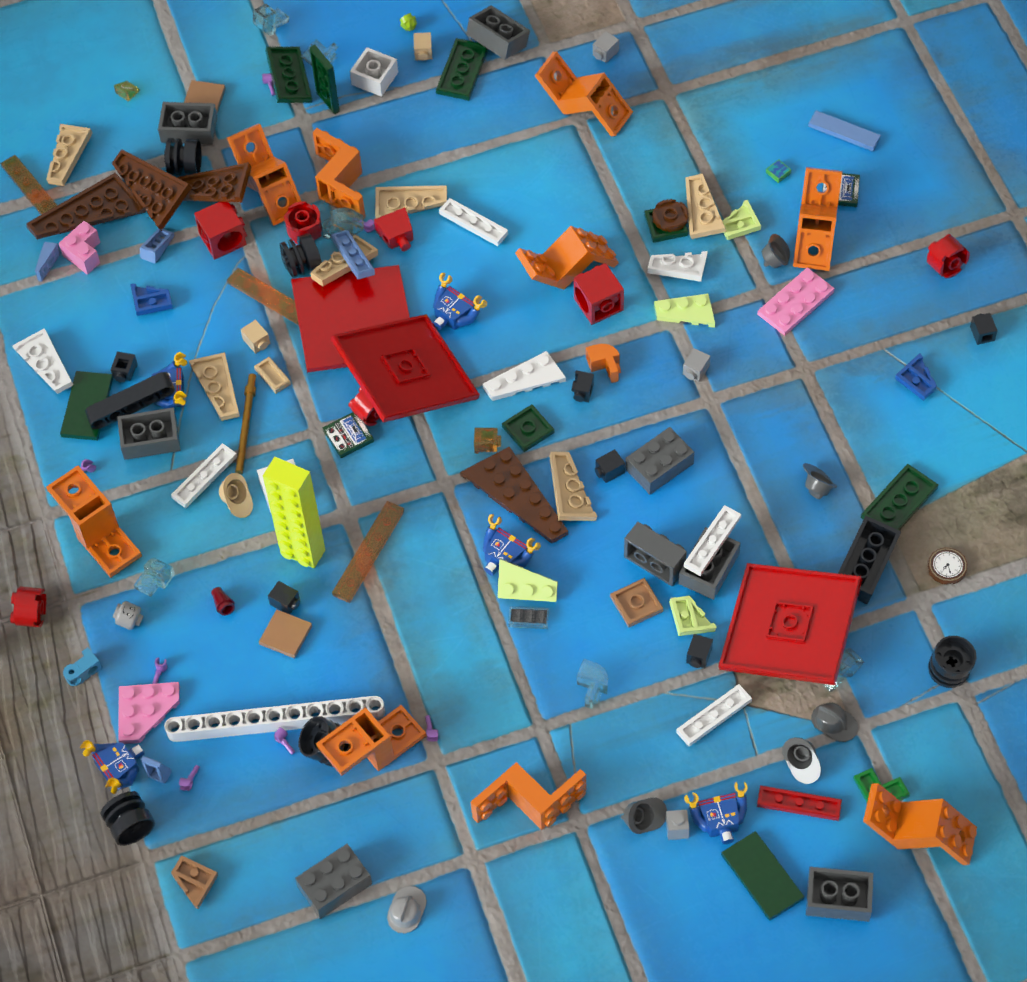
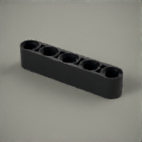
(130, 400)

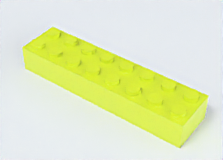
(294, 512)

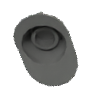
(776, 252)
(817, 481)
(834, 722)
(802, 760)
(645, 815)

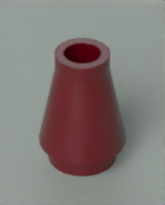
(222, 601)

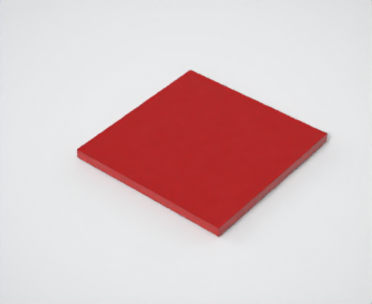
(344, 307)
(404, 367)
(790, 623)

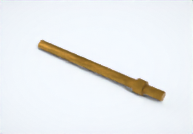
(250, 391)

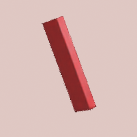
(799, 803)

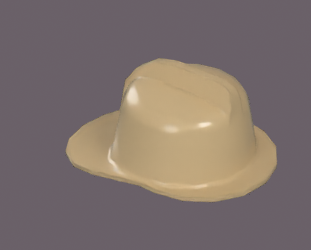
(236, 495)

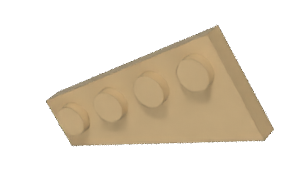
(68, 150)
(411, 197)
(702, 211)
(337, 266)
(216, 381)
(569, 491)

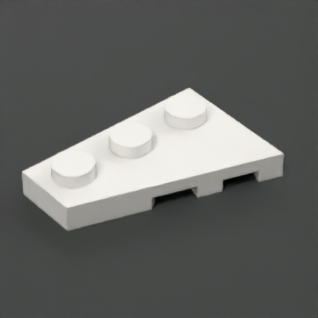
(683, 267)

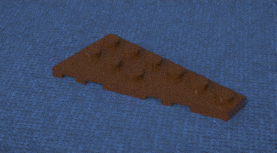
(219, 185)
(154, 188)
(98, 204)
(513, 488)

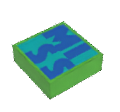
(778, 171)

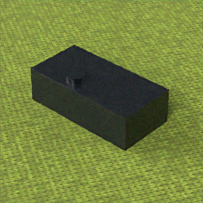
(869, 555)

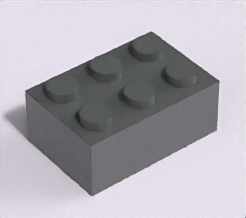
(497, 32)
(188, 121)
(148, 433)
(659, 460)
(654, 553)
(715, 573)
(333, 881)
(839, 894)

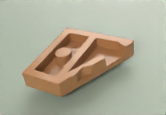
(194, 879)

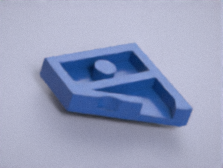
(150, 299)
(917, 378)

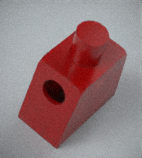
(395, 229)

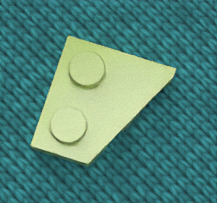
(741, 222)
(689, 617)

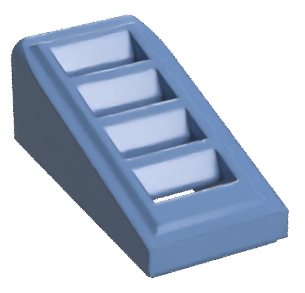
(153, 254)
(47, 258)
(156, 770)

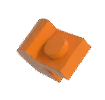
(604, 356)

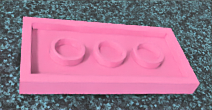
(795, 301)

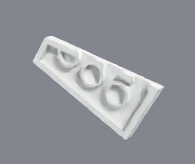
(44, 359)
(528, 375)

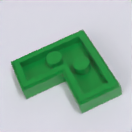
(868, 777)

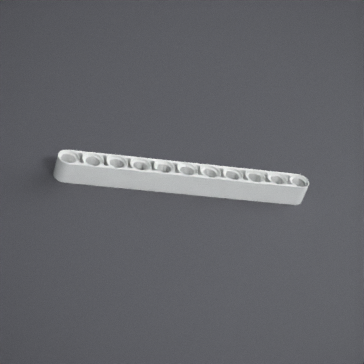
(265, 715)

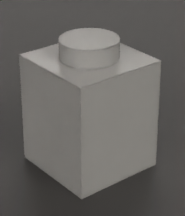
(605, 47)
(696, 365)
(677, 824)

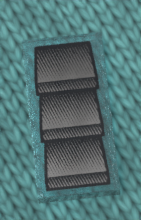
(528, 617)

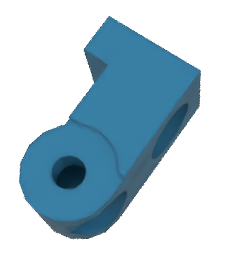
(82, 669)

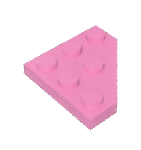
(144, 708)

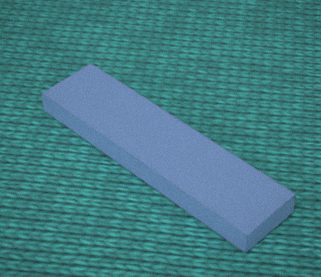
(844, 130)
(352, 254)

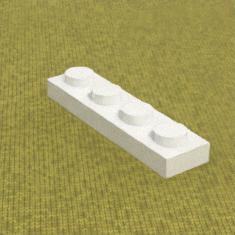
(473, 222)
(204, 475)
(712, 540)
(714, 715)

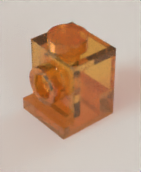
(486, 440)

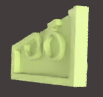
(691, 309)
(524, 584)

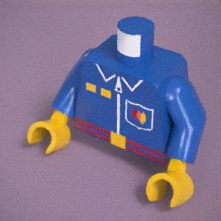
(453, 307)
(177, 379)
(503, 545)
(115, 762)
(719, 814)

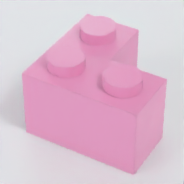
(79, 247)

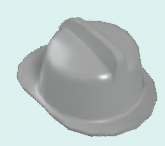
(406, 909)

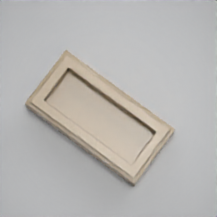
(272, 375)

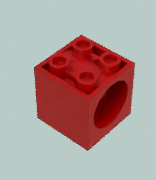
(221, 229)
(598, 293)

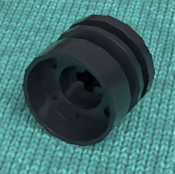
(180, 156)
(298, 256)
(952, 661)
(314, 731)
(127, 818)

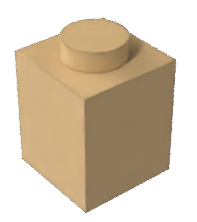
(423, 46)
(255, 336)

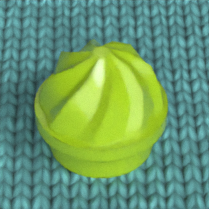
(408, 22)

